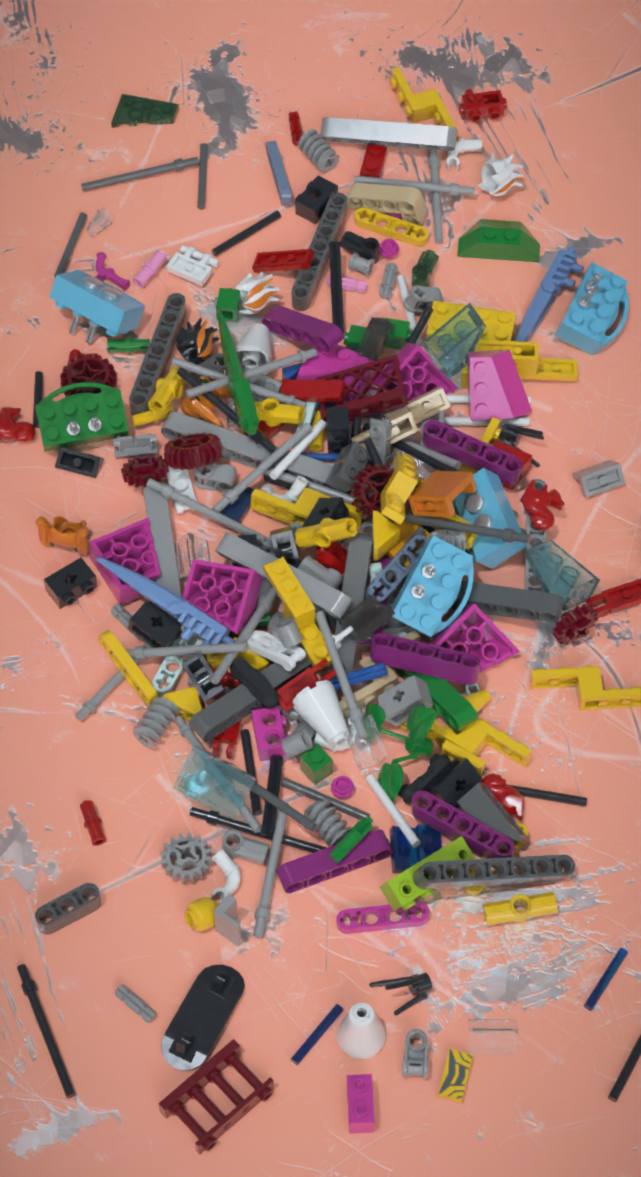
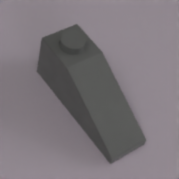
(486, 808)

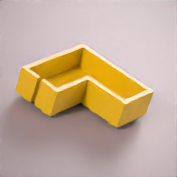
(499, 325)

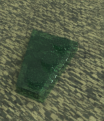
(143, 110)

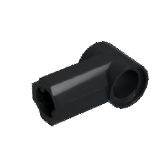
(365, 247)

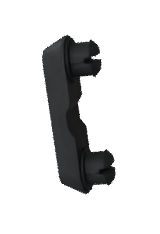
(255, 682)
(437, 765)

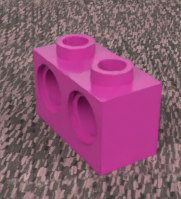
(269, 733)
(360, 1103)

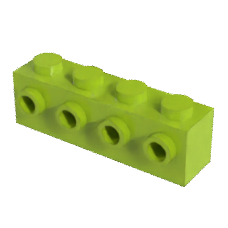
(401, 889)

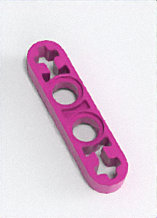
(383, 921)

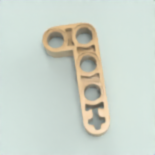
(389, 199)

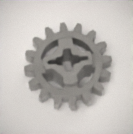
(187, 867)

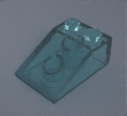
(454, 339)
(561, 574)
(214, 782)

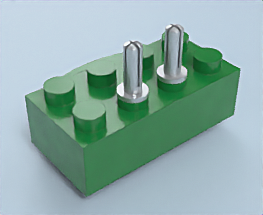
(81, 417)

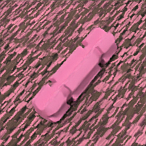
(351, 284)

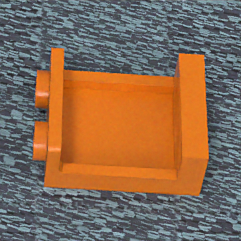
(437, 492)

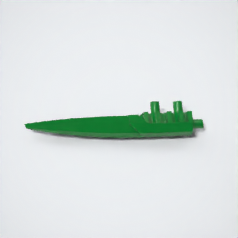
(237, 383)

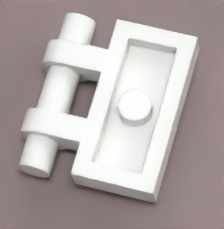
(191, 269)

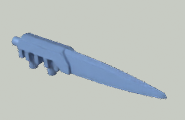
(555, 279)
(186, 613)

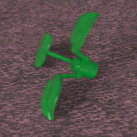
(419, 724)

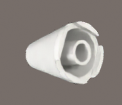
(255, 347)
(322, 712)
(361, 1032)

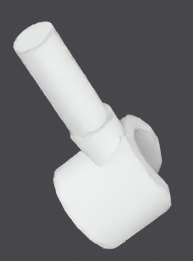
(339, 637)

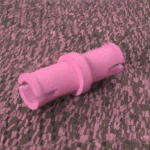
(149, 268)

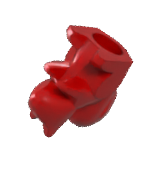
(11, 430)
(536, 504)
(507, 795)

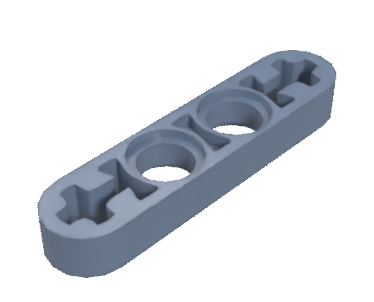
(278, 172)
(395, 567)

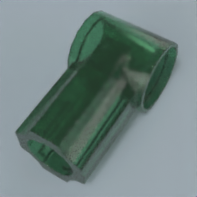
(424, 269)

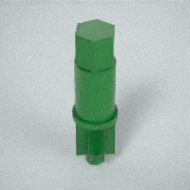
(351, 839)

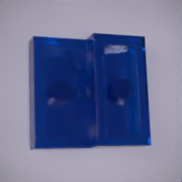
(404, 854)

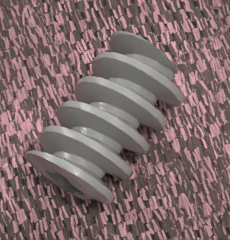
(318, 151)
(154, 721)
(327, 823)

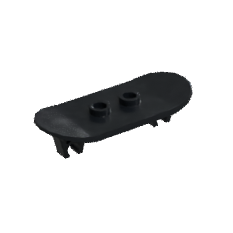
(202, 1017)

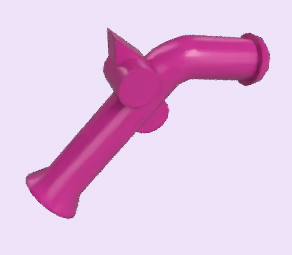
(104, 273)

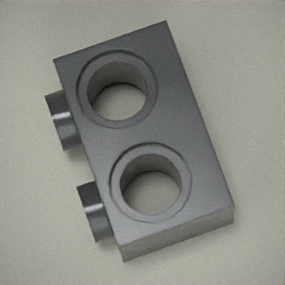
(347, 465)

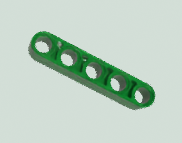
(446, 700)

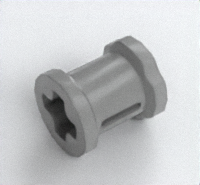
(361, 264)

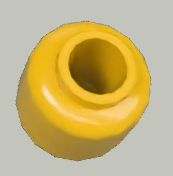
(200, 913)

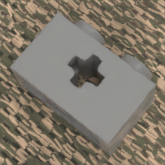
(402, 698)

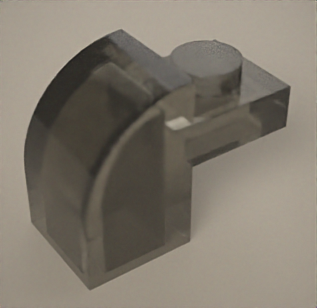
(375, 338)

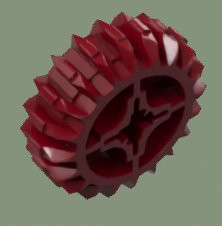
(95, 368)
(193, 451)
(364, 486)

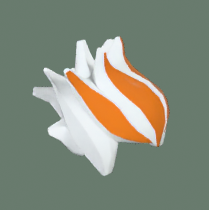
(499, 176)
(256, 293)

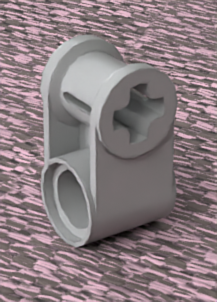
(423, 297)
(216, 477)
(415, 1058)

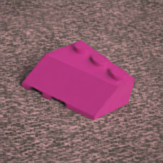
(335, 360)
(417, 372)
(494, 386)
(130, 548)
(223, 592)
(476, 635)

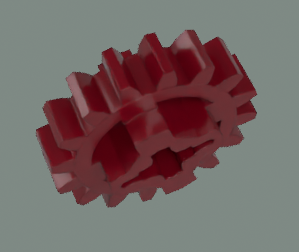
(143, 468)
(575, 624)

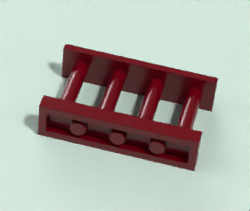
(193, 1088)

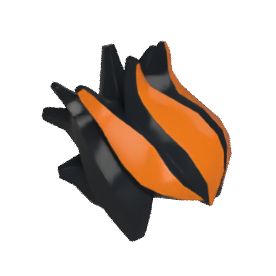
(196, 342)

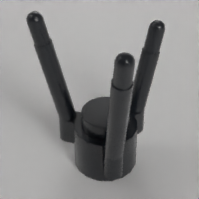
(513, 433)
(417, 984)

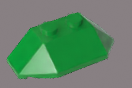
(499, 242)

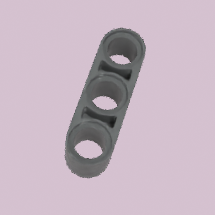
(63, 918)

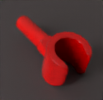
(78, 354)

